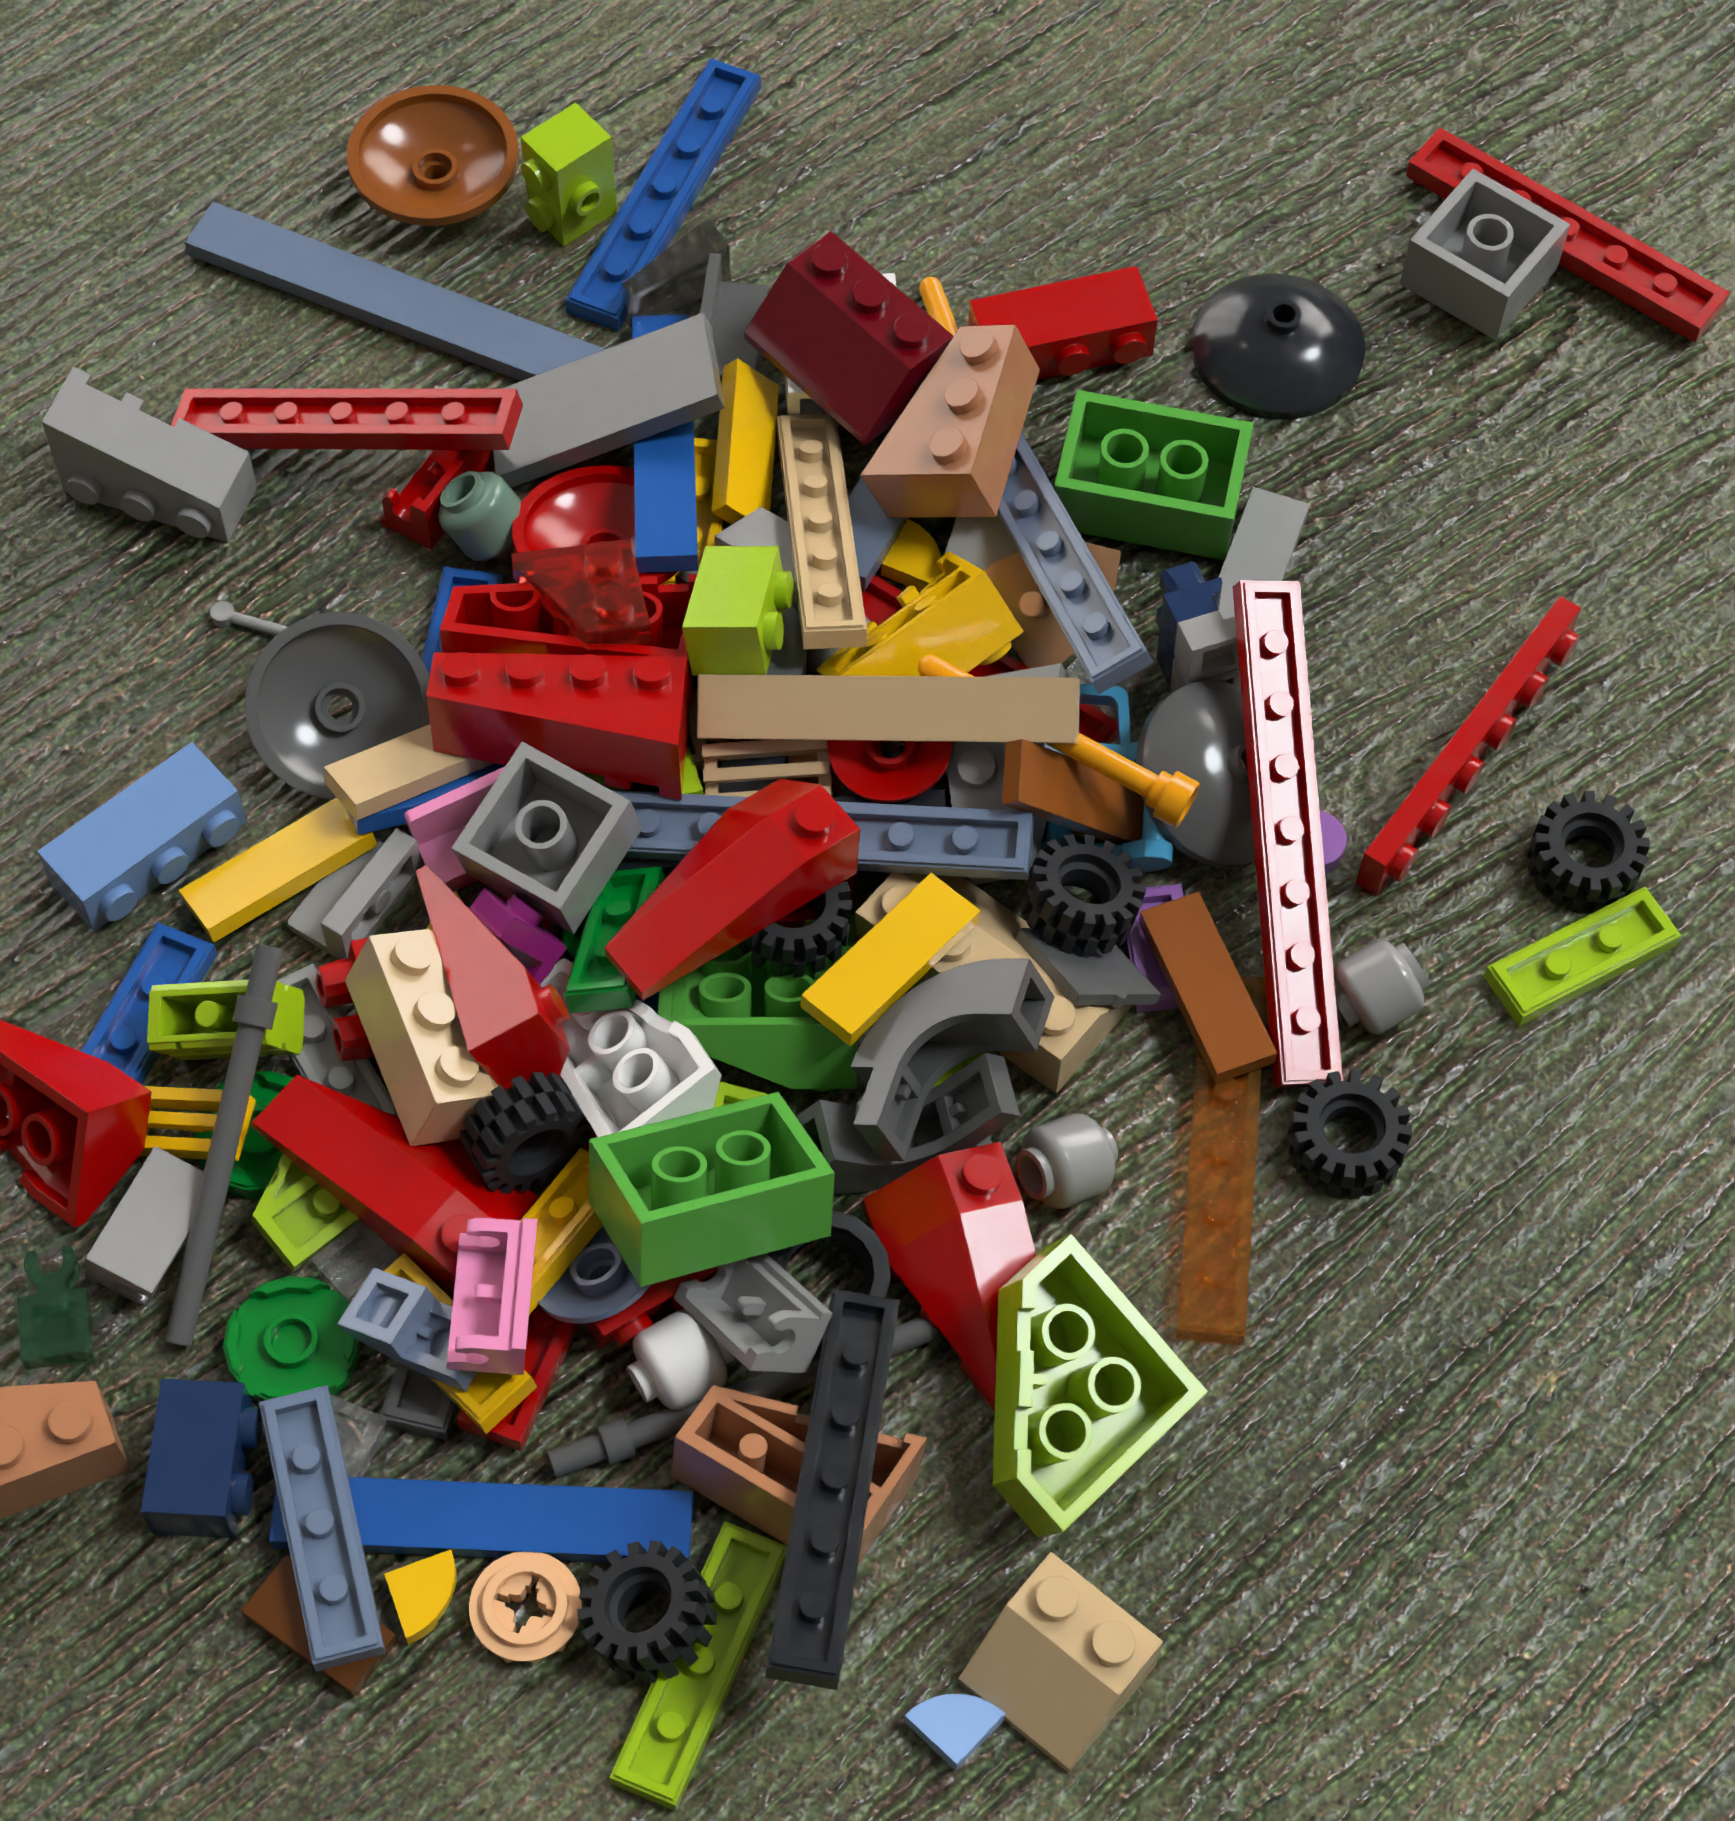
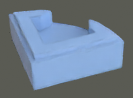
(954, 1725)

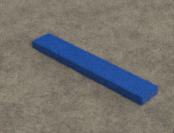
(664, 190)
(665, 487)
(510, 1518)

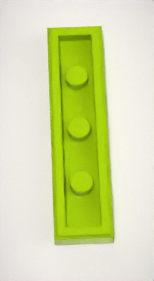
(683, 1709)

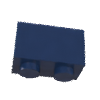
(199, 1458)

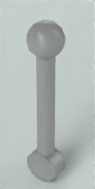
(224, 615)

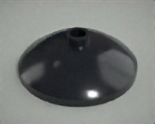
(1275, 365)

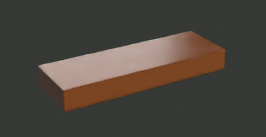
(1070, 793)
(1207, 987)

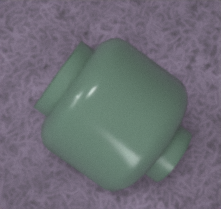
(479, 515)

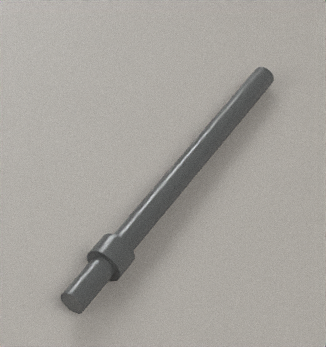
(254, 1015)
(618, 1440)

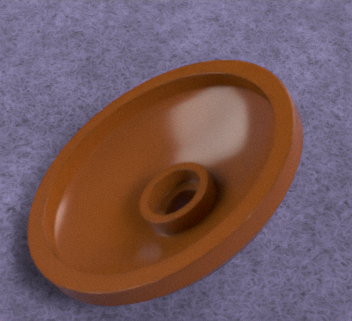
(433, 155)

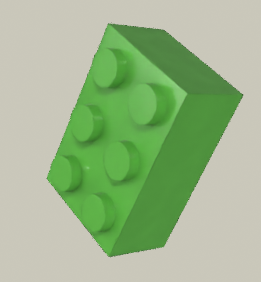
(1152, 473)
(710, 1188)

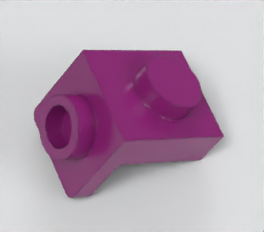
(520, 927)

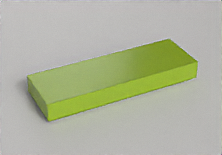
(1582, 956)

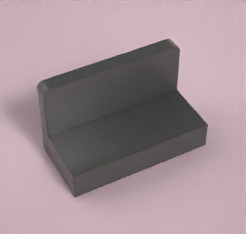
(729, 312)

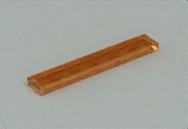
(1220, 1200)

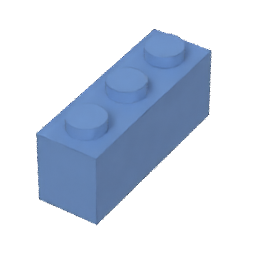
(143, 837)

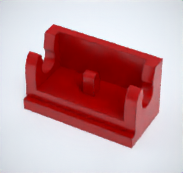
(417, 506)

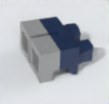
(1193, 636)

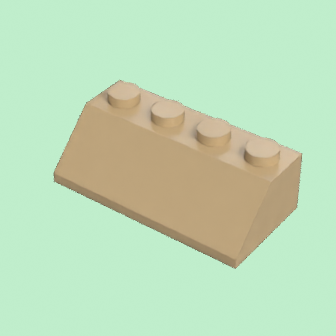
(1070, 1029)

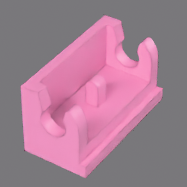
(492, 1296)

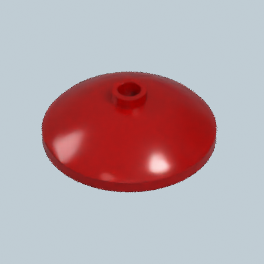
(580, 509)

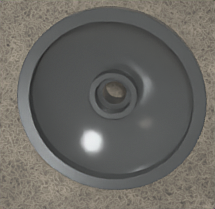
(311, 666)
(1204, 738)

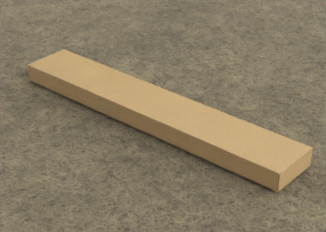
(821, 533)
(888, 708)

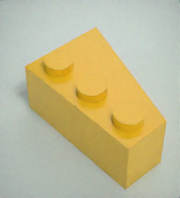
(952, 618)

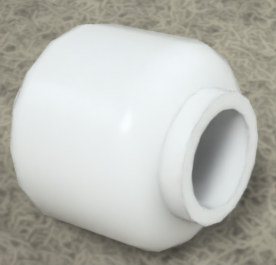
(678, 1361)

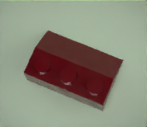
(847, 337)

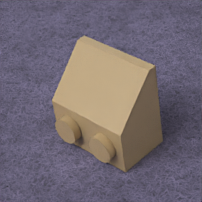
(1061, 1661)

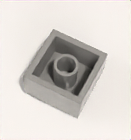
(1484, 254)
(548, 836)

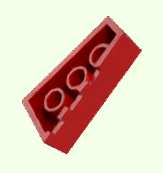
(515, 622)
(584, 710)

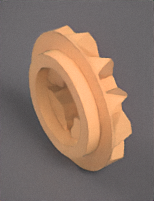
(511, 1580)

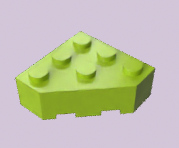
(1076, 1387)

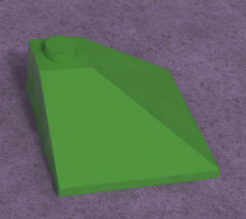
(758, 1022)

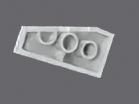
(632, 1064)

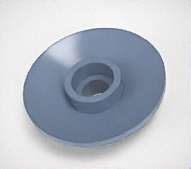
(593, 1285)

